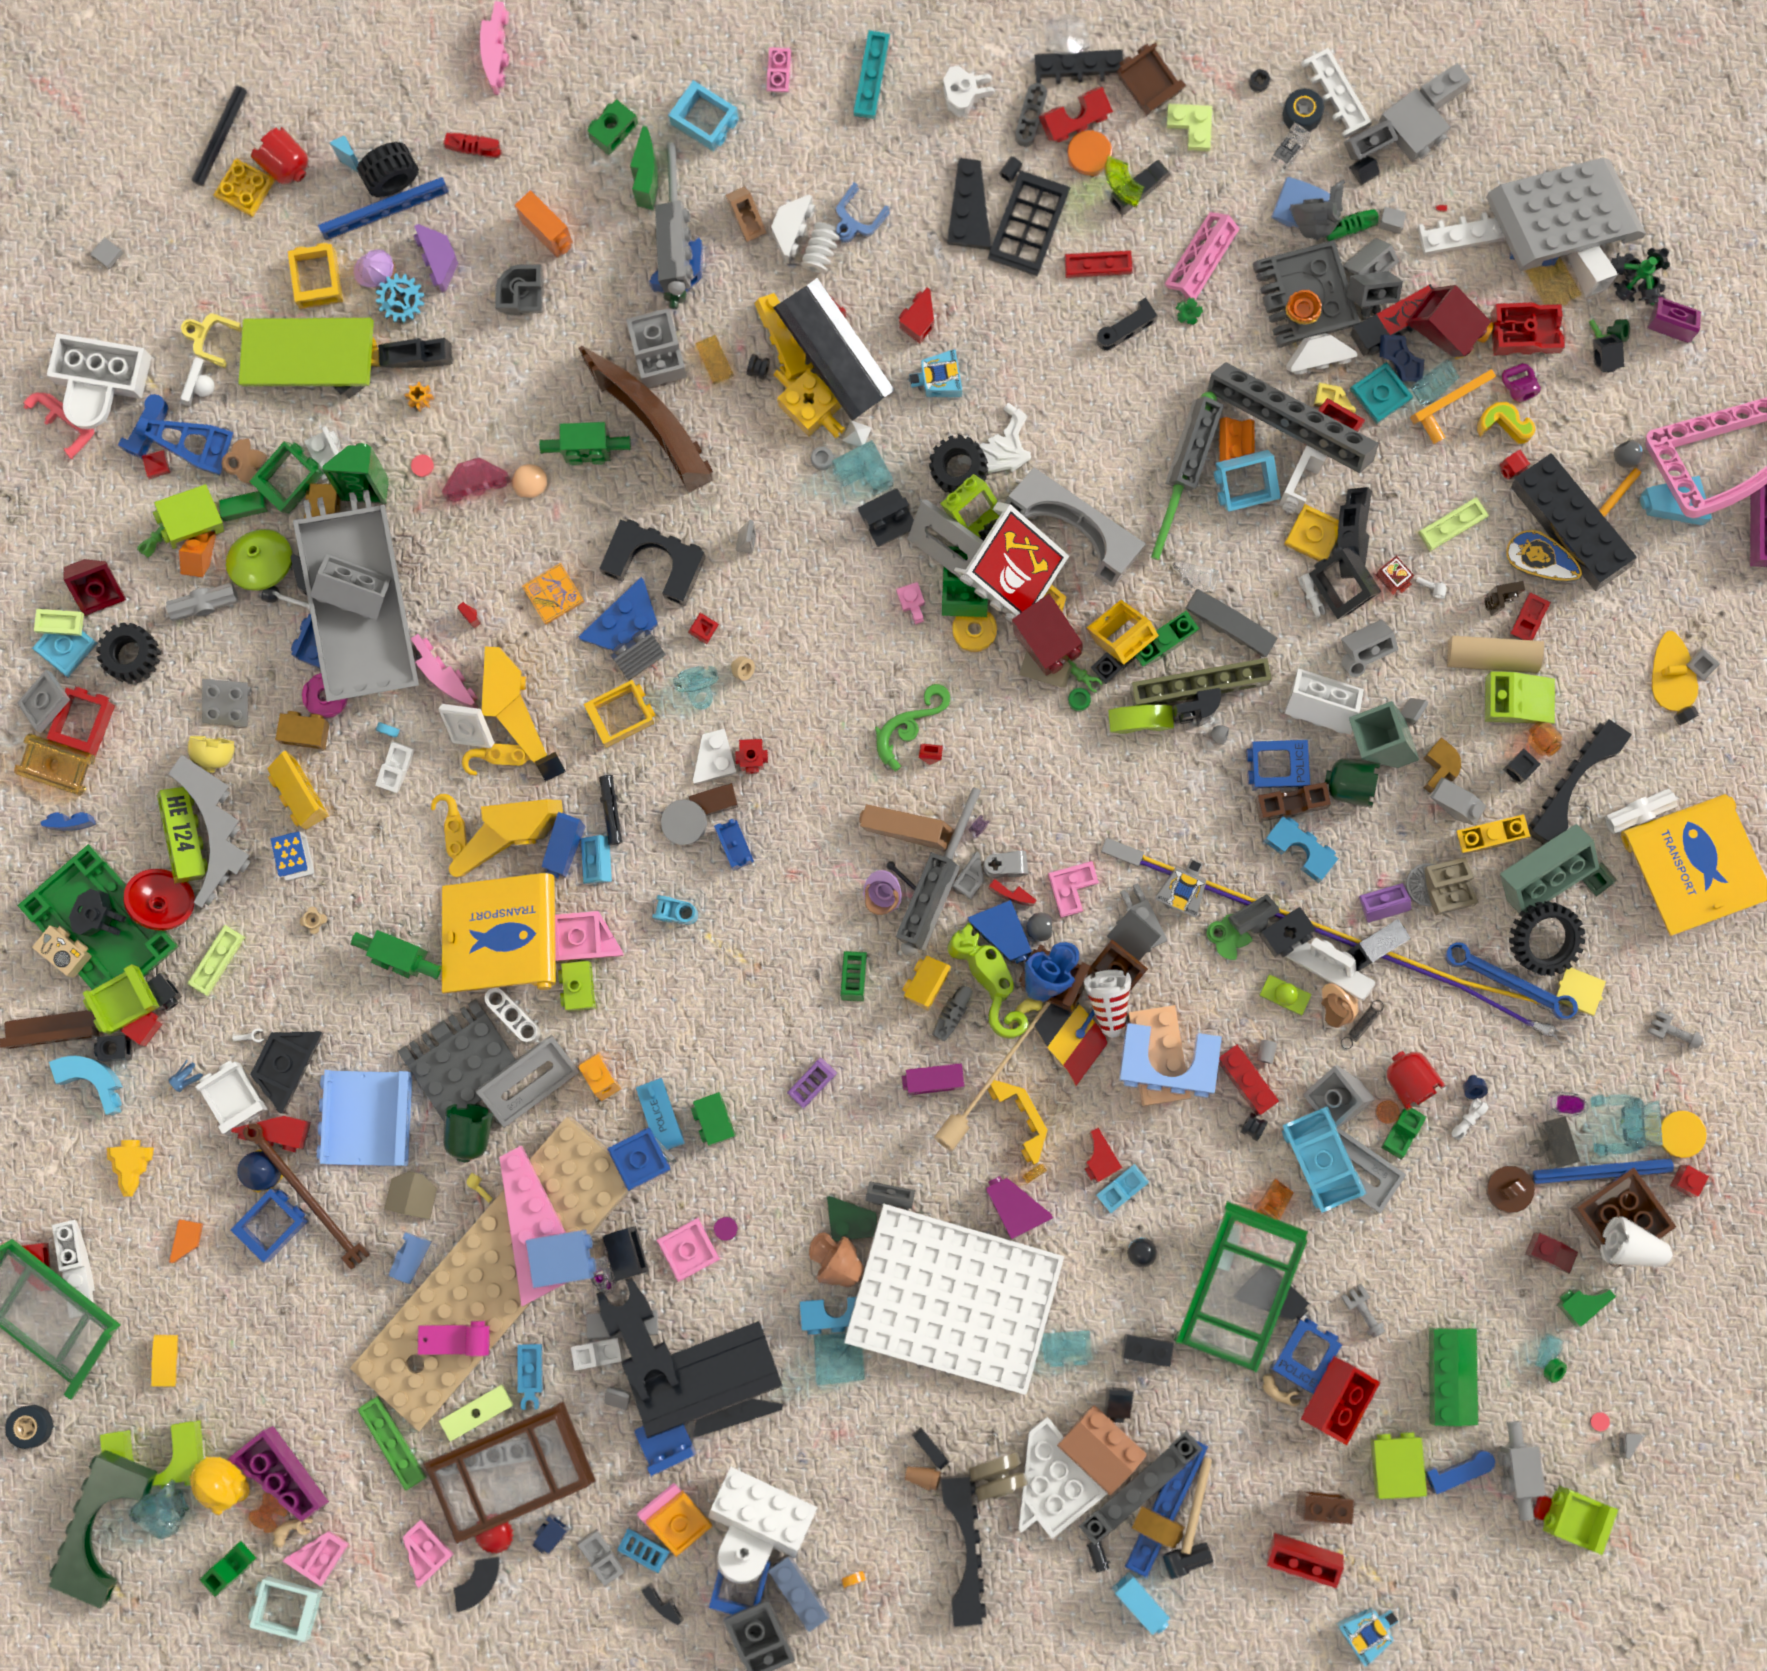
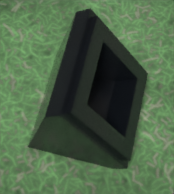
(1365, 169)

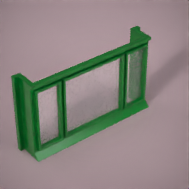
(1242, 1286)
(51, 1316)

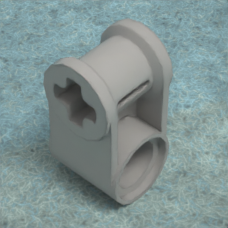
(1011, 864)

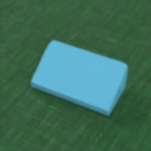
(344, 152)
(596, 859)

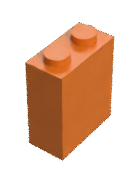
(544, 224)

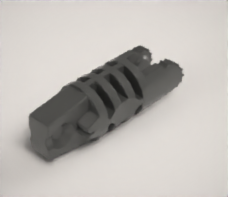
(952, 1013)

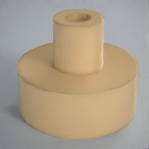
(743, 668)

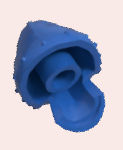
(1050, 973)

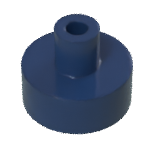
(1475, 1088)

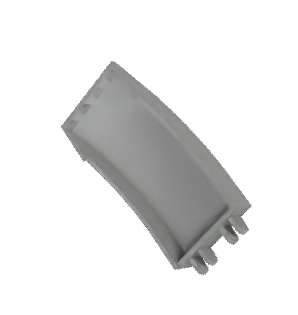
(356, 652)

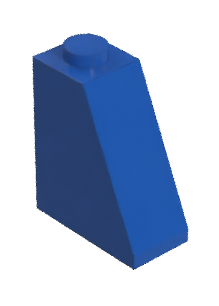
(562, 845)
(1003, 930)

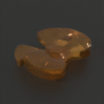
(261, 1517)

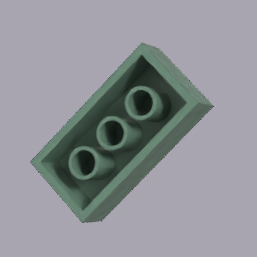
(1550, 869)

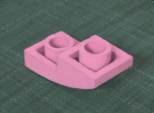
(778, 69)

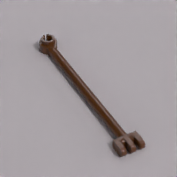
(352, 1251)

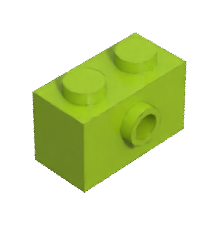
(577, 986)

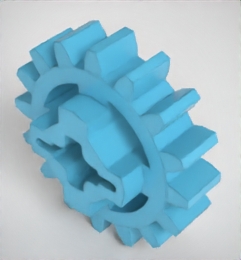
(409, 292)

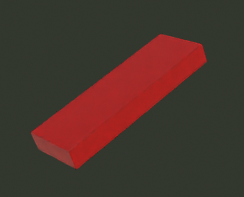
(1098, 264)

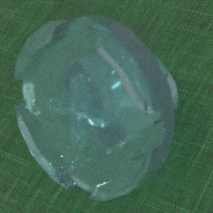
(695, 681)

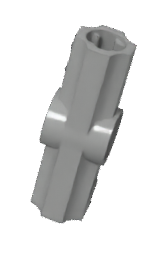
(202, 602)

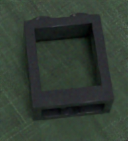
(1359, 572)

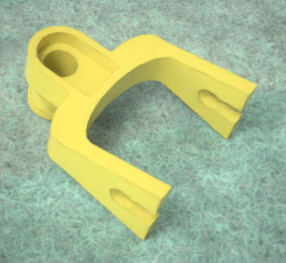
(201, 331)

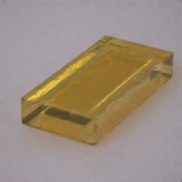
(714, 359)

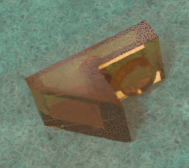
(1274, 1200)

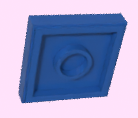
(639, 1159)

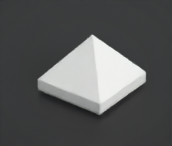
(856, 434)

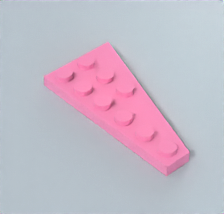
(529, 1217)

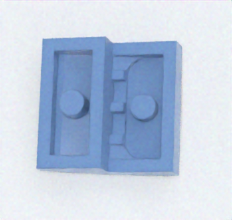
(1294, 192)

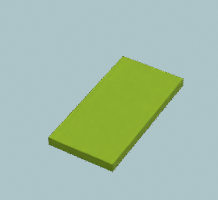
(306, 352)

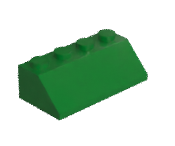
(357, 470)
(1453, 1376)

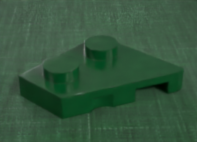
(850, 1220)

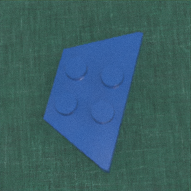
(622, 619)

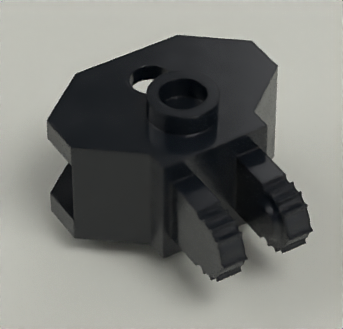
(95, 914)

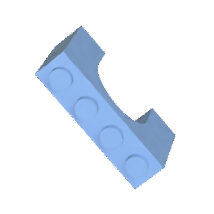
(1137, 1068)

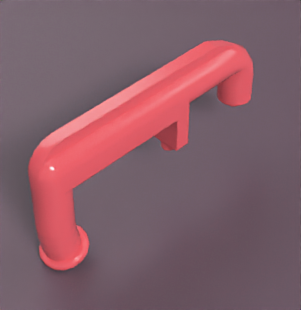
(56, 410)

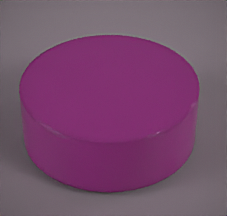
(725, 1228)

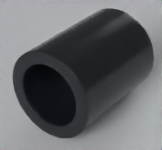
(1010, 169)

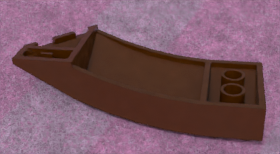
(655, 417)

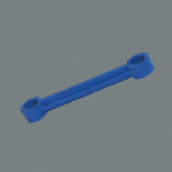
(1511, 981)

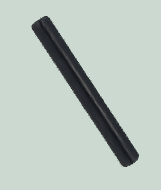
(219, 135)

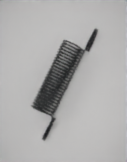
(1365, 1025)

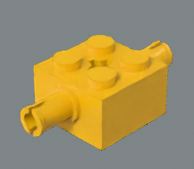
(809, 416)

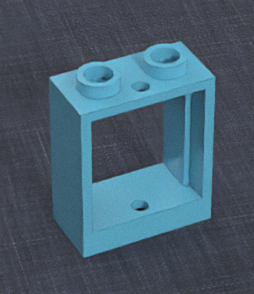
(686, 103)
(1270, 478)

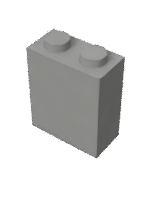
(1416, 125)

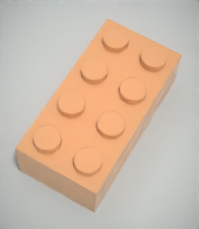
(1164, 1051)

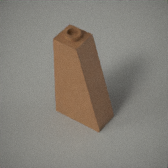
(906, 827)

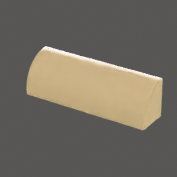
(1495, 654)

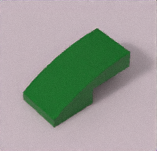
(1403, 1132)

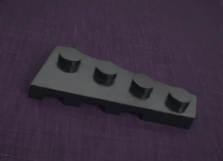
(969, 212)

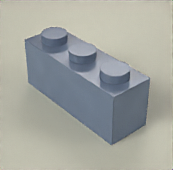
(799, 1593)

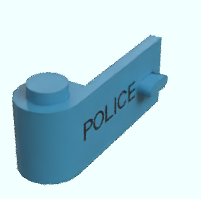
(660, 1114)

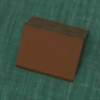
(1117, 958)

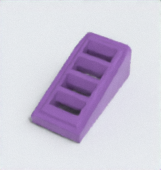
(826, 1068)

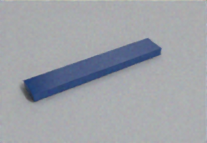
(383, 208)
(1166, 1504)

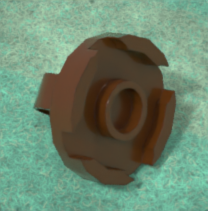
(1510, 1189)

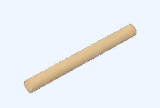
(1196, 1506)

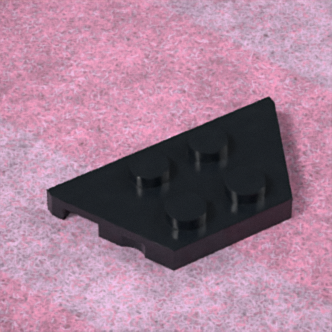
(284, 1064)

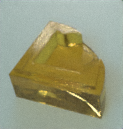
(1034, 1173)

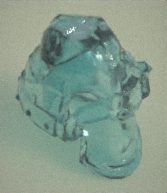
(161, 1511)

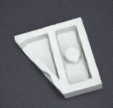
(714, 758)

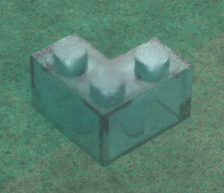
(864, 463)

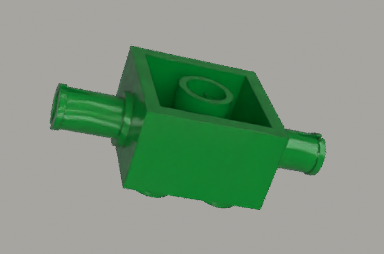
(585, 443)
(401, 955)

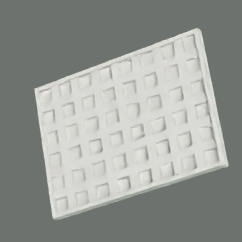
(954, 1299)

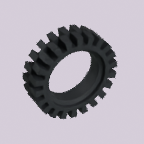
(1567, 952)

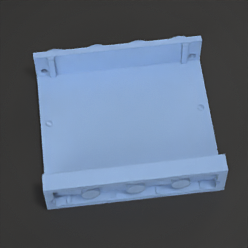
(365, 1118)

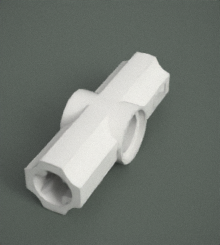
(1641, 811)

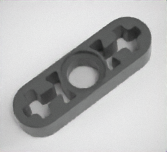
(1029, 105)

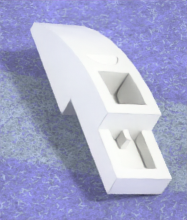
(73, 1257)

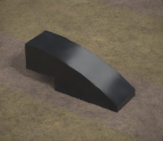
(415, 353)

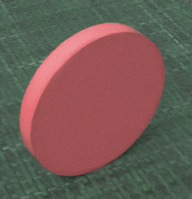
(1600, 1421)

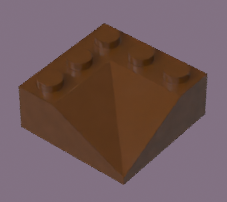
(1622, 1197)

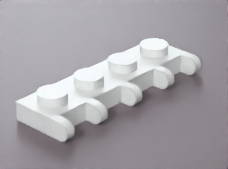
(1338, 91)
(1460, 236)

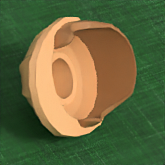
(1339, 1005)

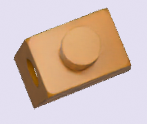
(599, 1076)

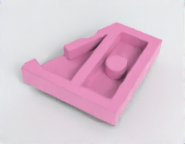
(425, 1551)
(318, 1557)

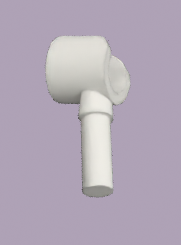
(1439, 588)
(250, 1036)

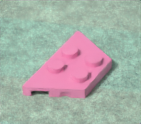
(584, 937)

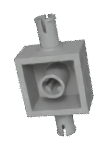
(1521, 1470)

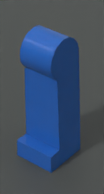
(155, 409)
(1450, 1477)

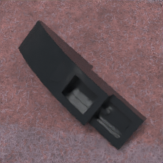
(1353, 525)

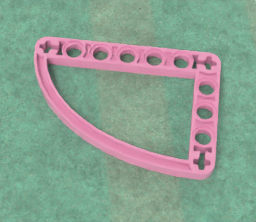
(1667, 445)

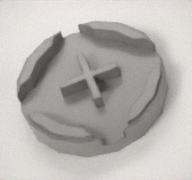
(684, 822)

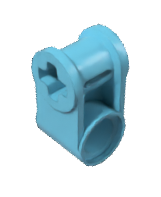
(670, 910)

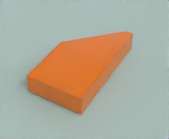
(186, 1239)

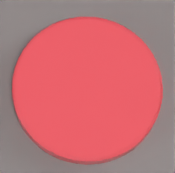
(422, 465)

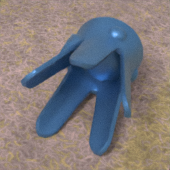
(177, 1081)

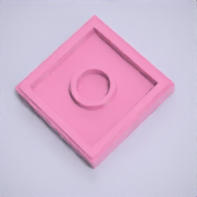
(688, 1249)

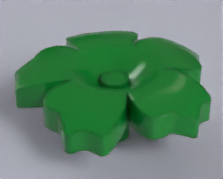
(1188, 311)

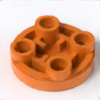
(1089, 152)

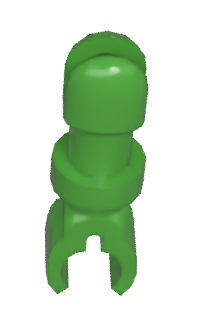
(148, 546)
(1082, 676)

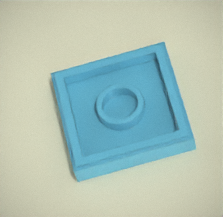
(64, 651)

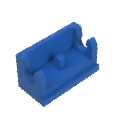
(734, 844)

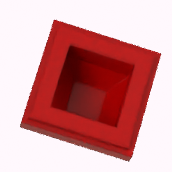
(930, 753)

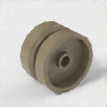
(998, 1477)

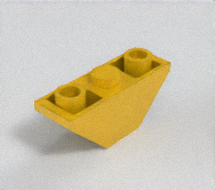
(1493, 834)

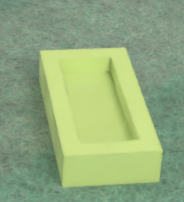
(58, 622)

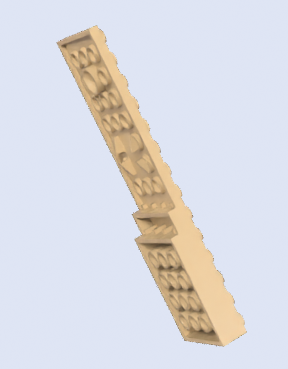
(481, 1277)

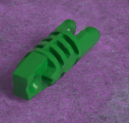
(1354, 223)

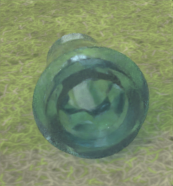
(1549, 1349)

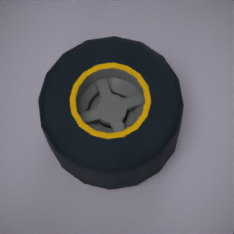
(1303, 102)

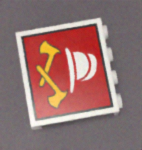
(1013, 563)

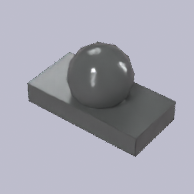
(1254, 916)

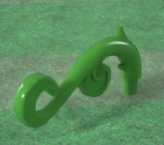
(907, 718)

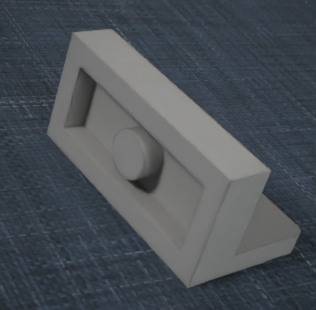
(1373, 258)

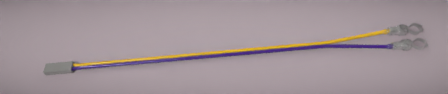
(1134, 857)

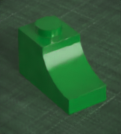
(1581, 1307)

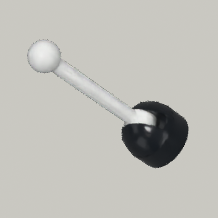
(273, 595)

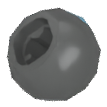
(1628, 454)
(1040, 926)

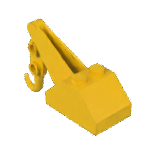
(503, 699)
(503, 826)

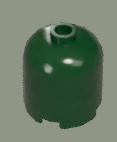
(1352, 781)
(466, 1131)

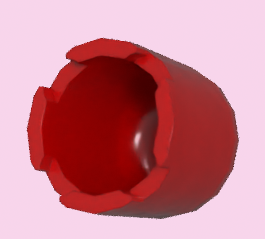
(281, 157)
(1413, 1078)

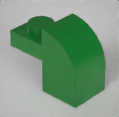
(228, 1569)

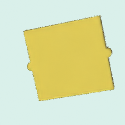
(1583, 988)

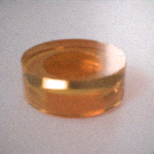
(1387, 1112)

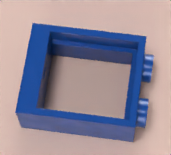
(253, 1242)
(732, 1607)

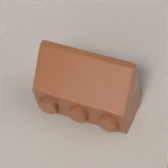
(1102, 1449)

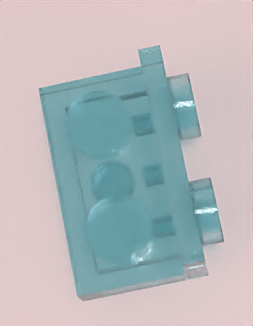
(1067, 1347)

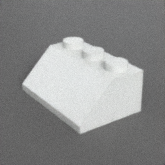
(1323, 701)

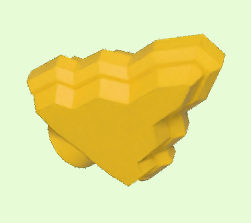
(129, 1163)

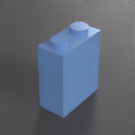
(560, 1258)

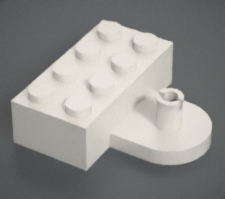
(94, 374)
(757, 1522)

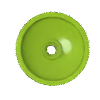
(265, 566)

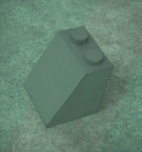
(1384, 736)

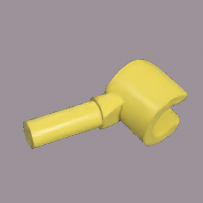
(473, 1182)

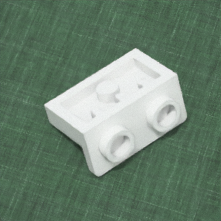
(323, 448)

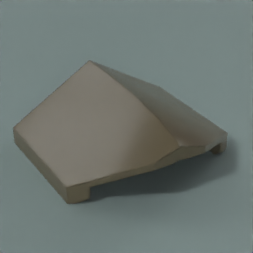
(411, 1195)

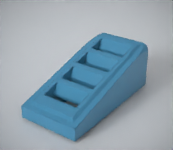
(656, 1567)

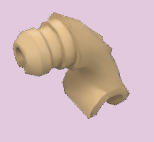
(1272, 1390)
(283, 1530)

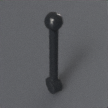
(891, 866)

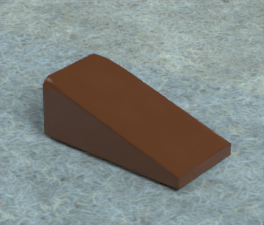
(716, 799)

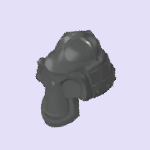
(1319, 217)

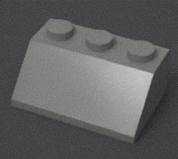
(350, 587)

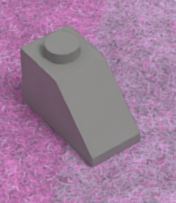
(1458, 802)

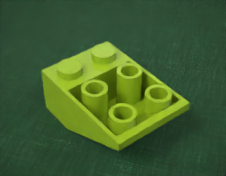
(1519, 698)

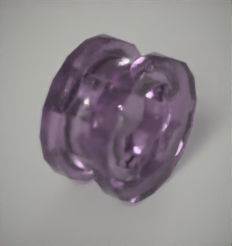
(979, 826)

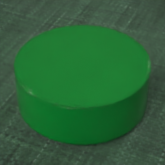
(1079, 699)
(1555, 1370)

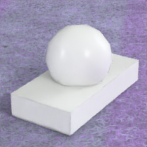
(196, 383)

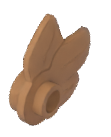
(247, 460)

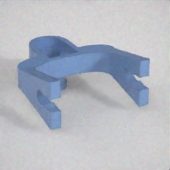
(851, 224)

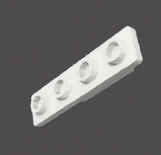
(1332, 966)

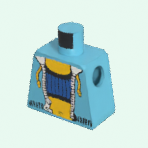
(939, 376)
(1368, 1633)

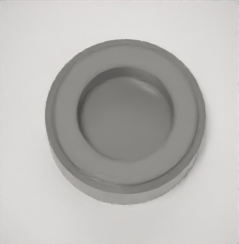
(822, 458)

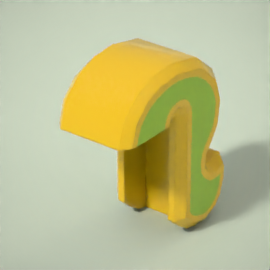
(1509, 420)

